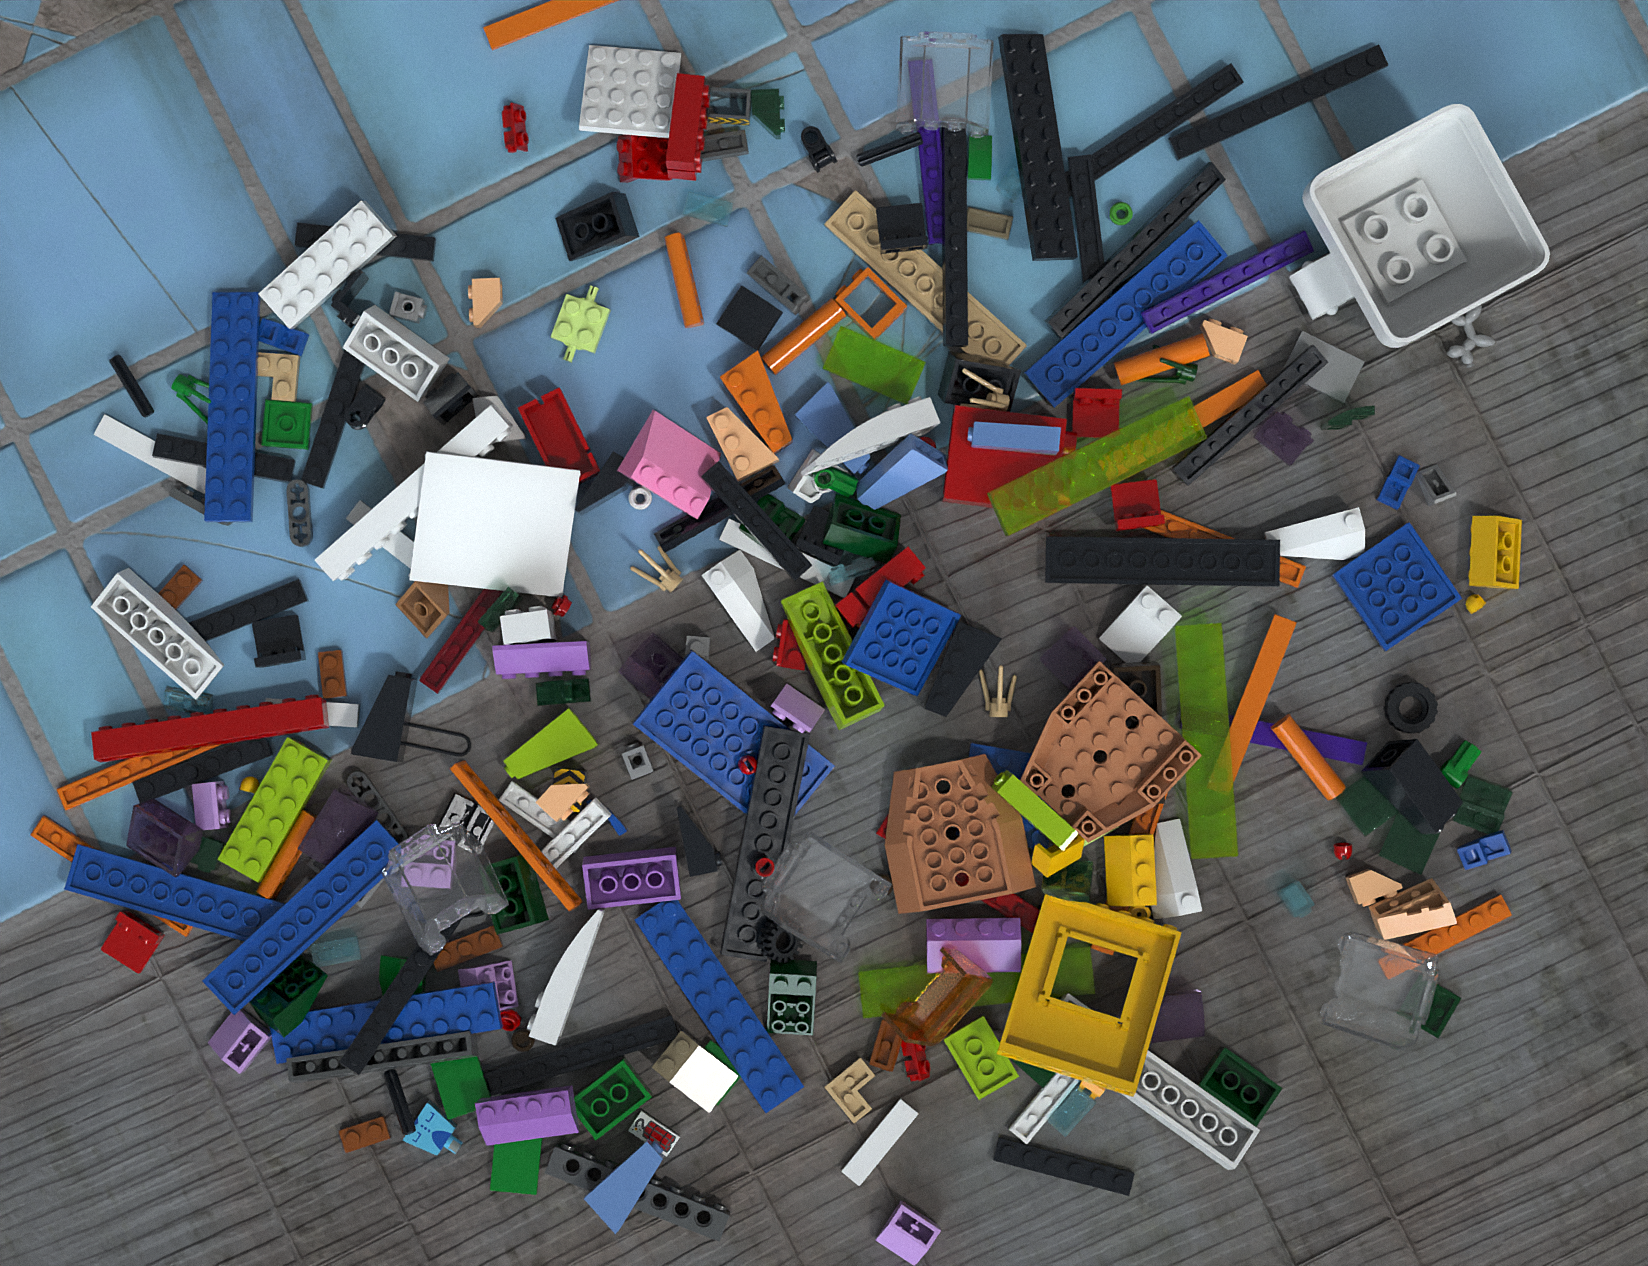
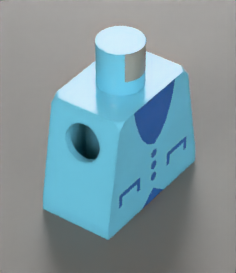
(433, 1131)

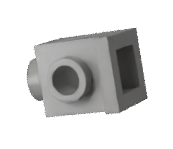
(398, 308)
(699, 645)
(637, 770)

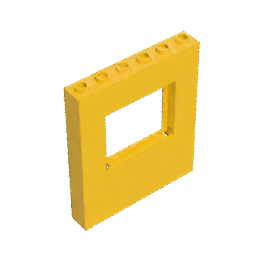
(1076, 1038)

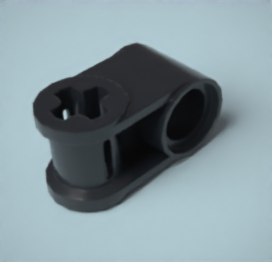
(817, 150)
(365, 405)

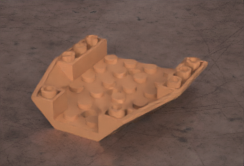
(1138, 763)
(989, 846)

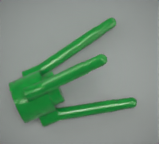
(185, 387)

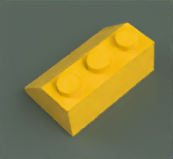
(1495, 552)
(1130, 870)

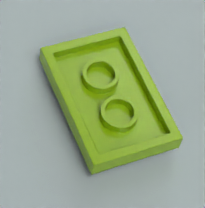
(976, 1054)

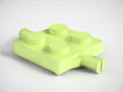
(580, 323)

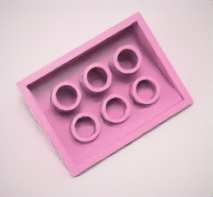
(671, 464)

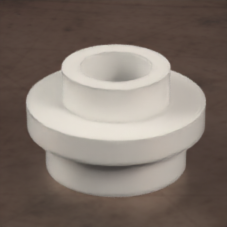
(640, 490)

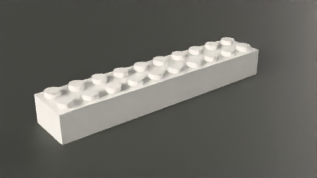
(403, 502)
(1190, 1110)

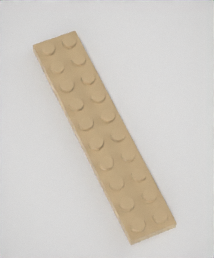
(920, 281)

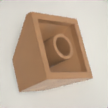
(425, 605)

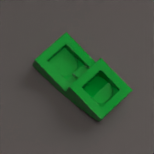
(980, 158)

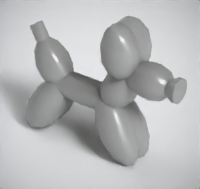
(1472, 339)

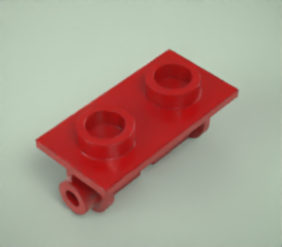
(515, 117)
(918, 1067)

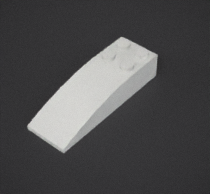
(879, 433)
(158, 631)
(560, 992)

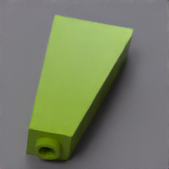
(553, 744)
(1034, 809)

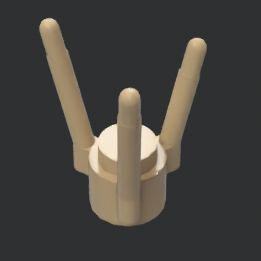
(993, 401)
(669, 578)
(999, 706)

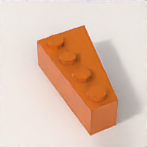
(755, 396)

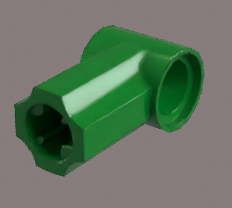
(836, 481)
(1457, 767)

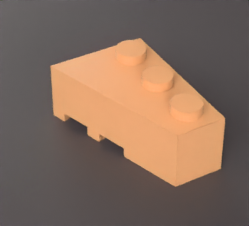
(740, 445)
(1413, 911)

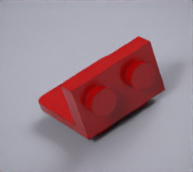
(642, 158)

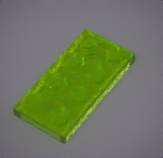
(874, 365)

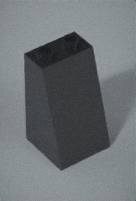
(388, 722)
(1413, 785)

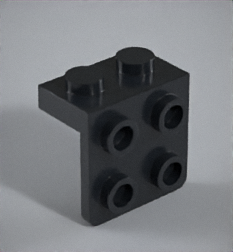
(343, 298)

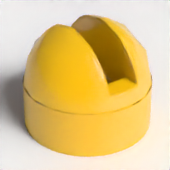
(1474, 603)
(249, 784)

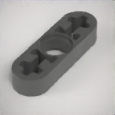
(291, 507)

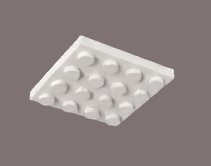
(629, 91)

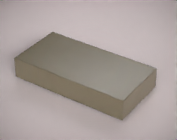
(988, 223)

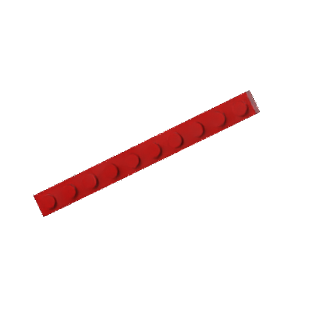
(210, 729)

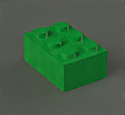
(611, 1098)

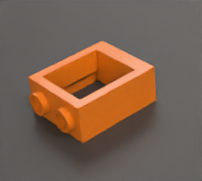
(887, 320)

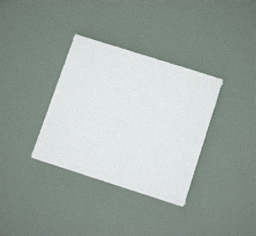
(494, 524)

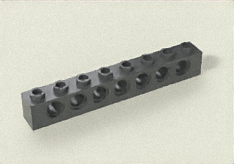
(386, 1057)
(712, 1228)

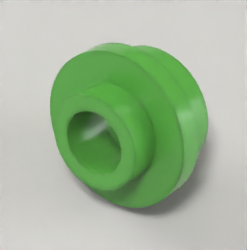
(1125, 208)

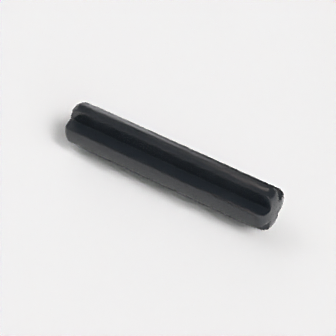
(889, 149)
(131, 386)
(399, 1102)

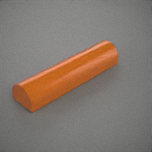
(684, 280)
(803, 336)
(1149, 362)
(1308, 757)
(286, 857)

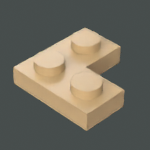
(285, 374)
(845, 1089)

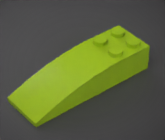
(823, 644)

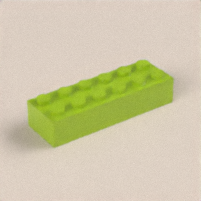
(274, 809)

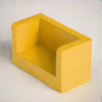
(1054, 859)

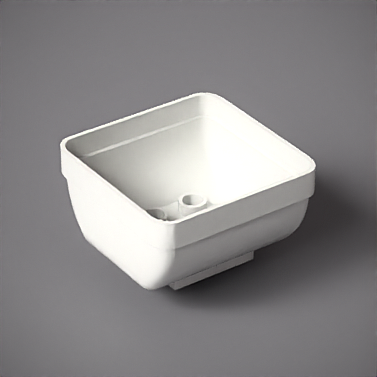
(1419, 229)

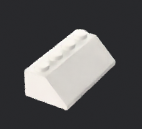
(395, 352)

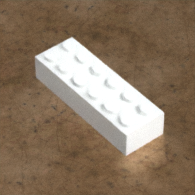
(327, 264)

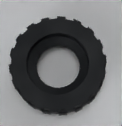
(1423, 694)

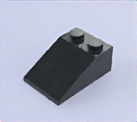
(597, 226)
(958, 387)
(449, 398)
(605, 486)
(699, 850)

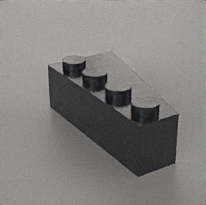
(961, 663)

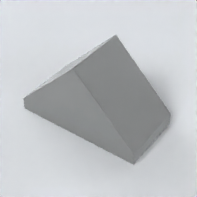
(1434, 485)

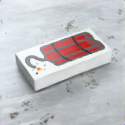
(647, 1127)

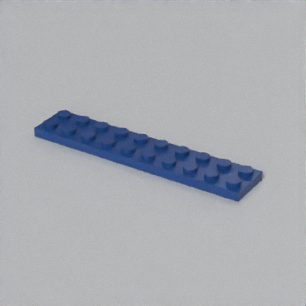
(1119, 317)
(232, 407)
(169, 897)
(302, 919)
(719, 1003)
(424, 1016)

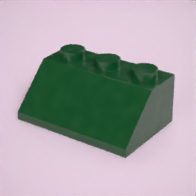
(862, 529)
(522, 893)
(1239, 1086)

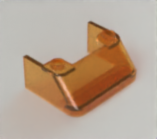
(942, 1003)

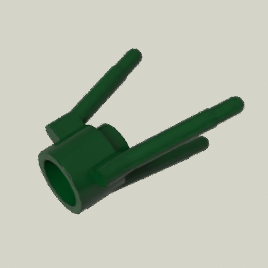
(1185, 372)

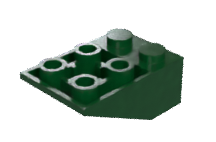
(289, 996)
(791, 997)

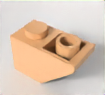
(486, 298)
(1223, 342)
(560, 798)
(1369, 885)

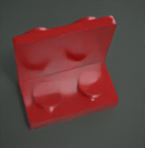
(1095, 411)
(1136, 505)
(788, 653)
(132, 941)

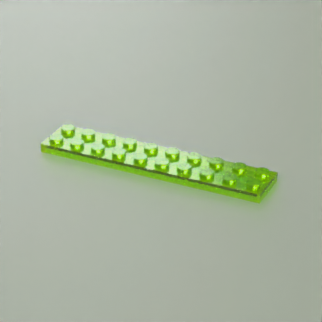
(1096, 466)
(1208, 731)
(889, 987)

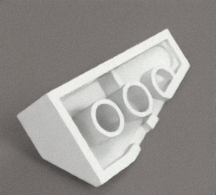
(1327, 537)
(740, 594)
(1174, 874)

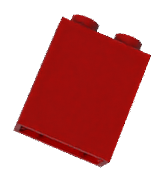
(979, 470)

